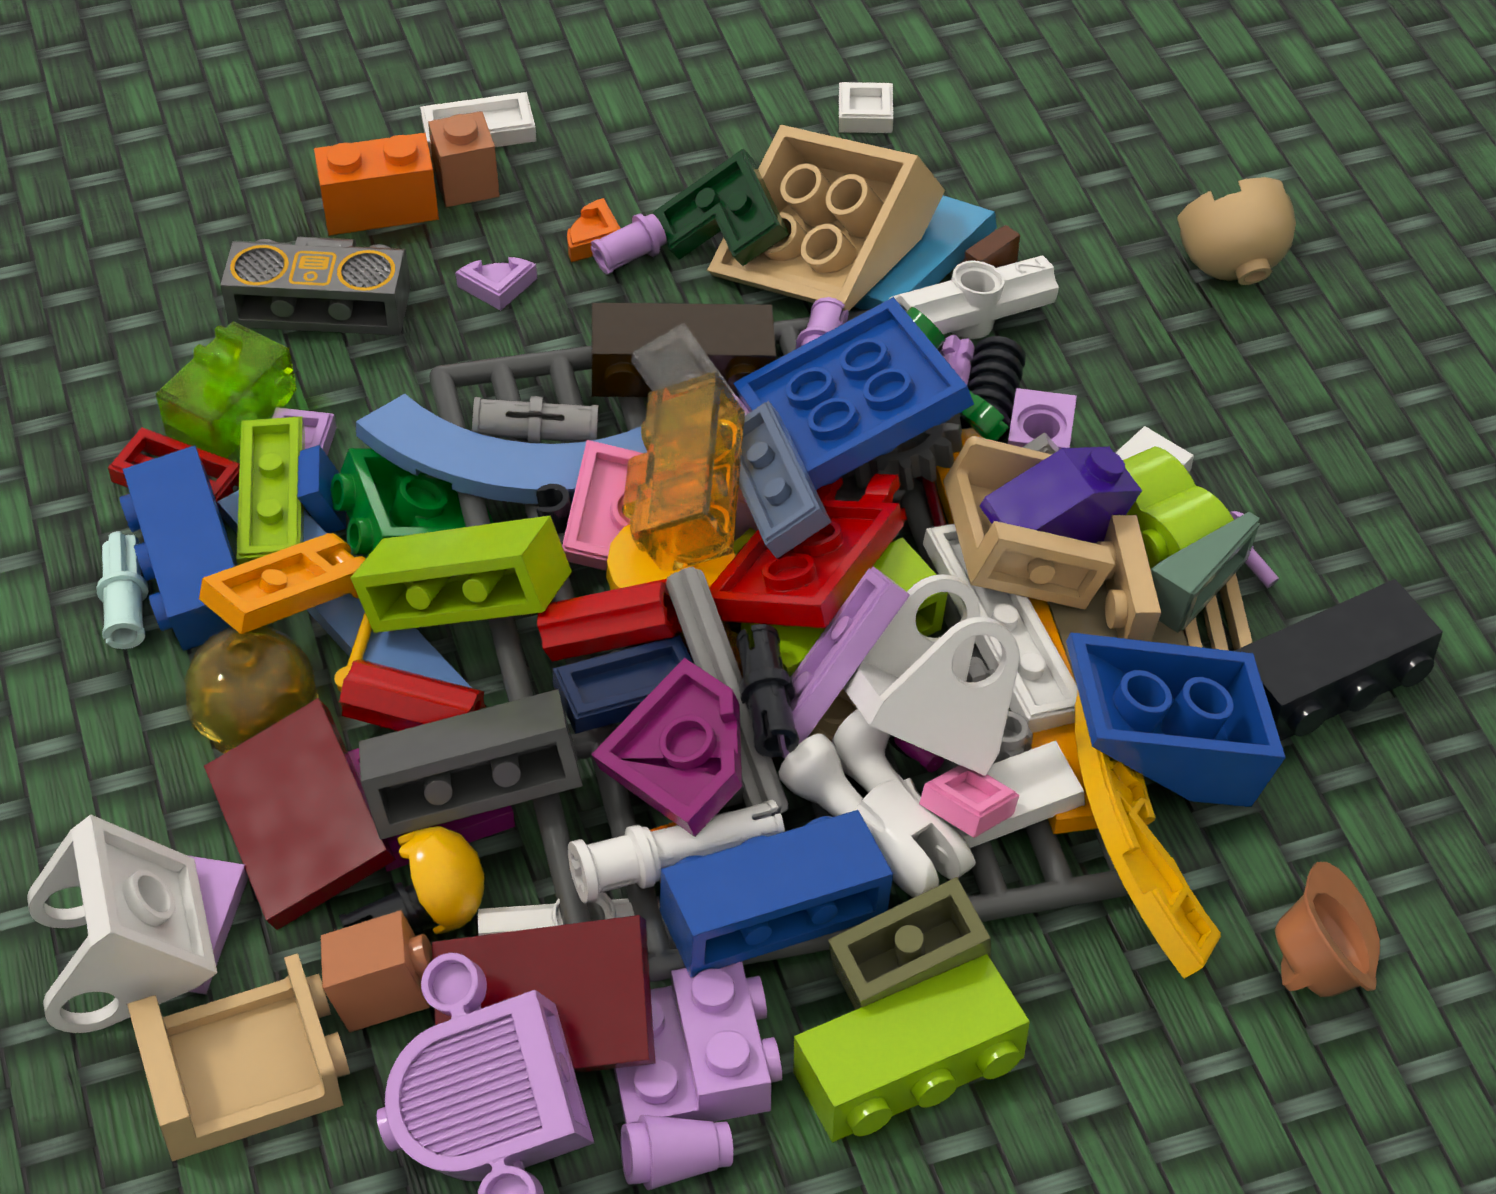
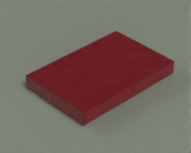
(298, 814)
(588, 970)

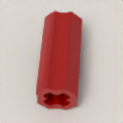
(608, 620)
(402, 698)

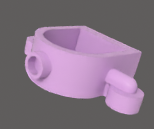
(485, 1086)

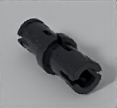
(767, 690)

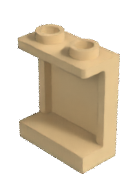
(1014, 556)
(240, 1062)

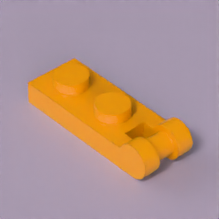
(282, 583)

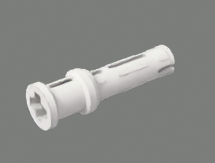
(643, 853)

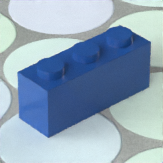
(182, 540)
(774, 892)

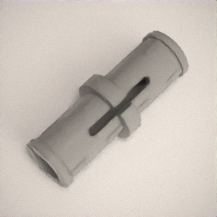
(535, 420)

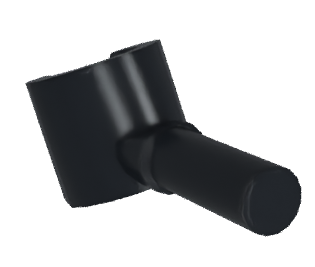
(554, 501)

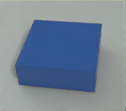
(314, 491)

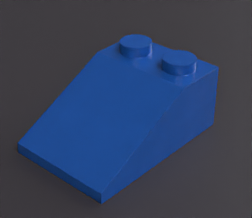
(1179, 715)

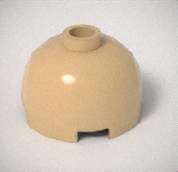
(1240, 232)

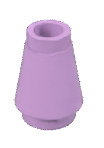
(673, 1149)

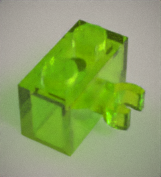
(225, 383)

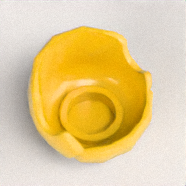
(444, 875)

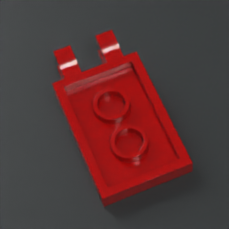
(819, 573)

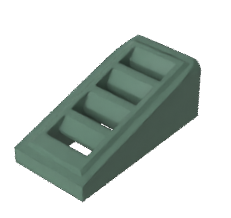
(1198, 572)

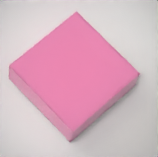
(969, 800)

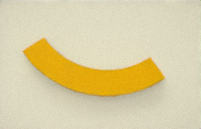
(1144, 866)

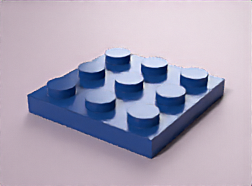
(858, 391)

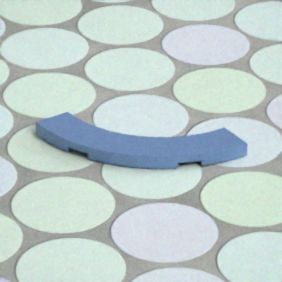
(475, 461)

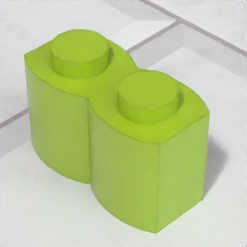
(1171, 506)

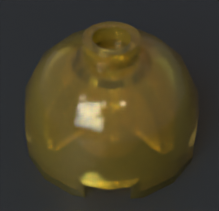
(246, 684)

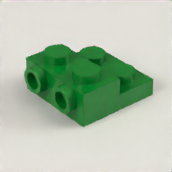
(390, 501)

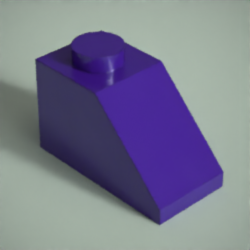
(1067, 494)

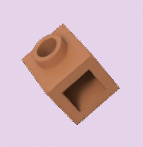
(464, 158)
(375, 970)

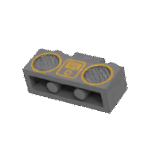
(316, 286)

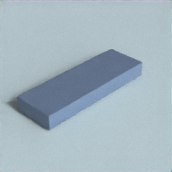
(777, 483)

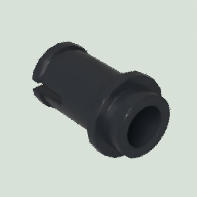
(403, 899)

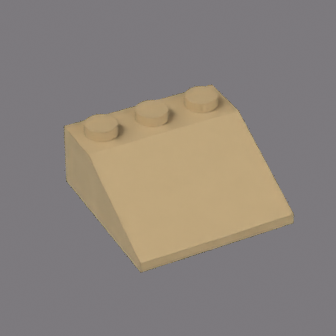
(846, 214)

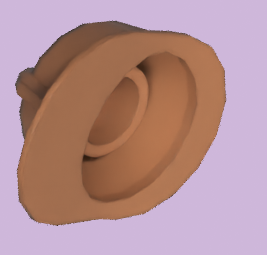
(1328, 937)

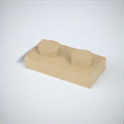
(1131, 593)

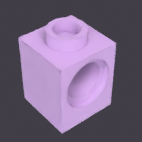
(1040, 413)

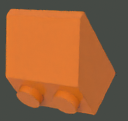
(376, 183)

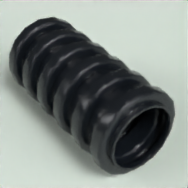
(996, 375)

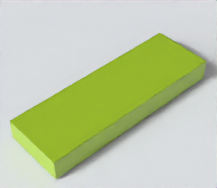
(268, 487)

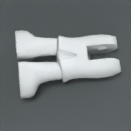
(907, 834)

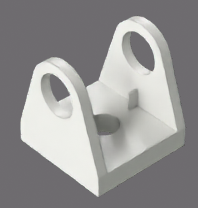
(919, 683)
(140, 919)

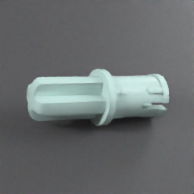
(122, 592)

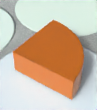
(593, 224)

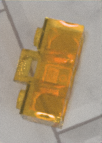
(688, 480)

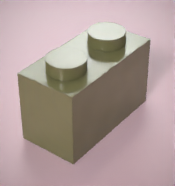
(909, 944)

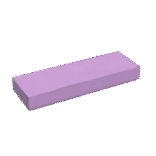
(842, 648)

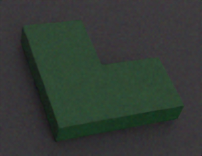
(727, 201)

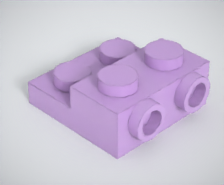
(705, 1051)

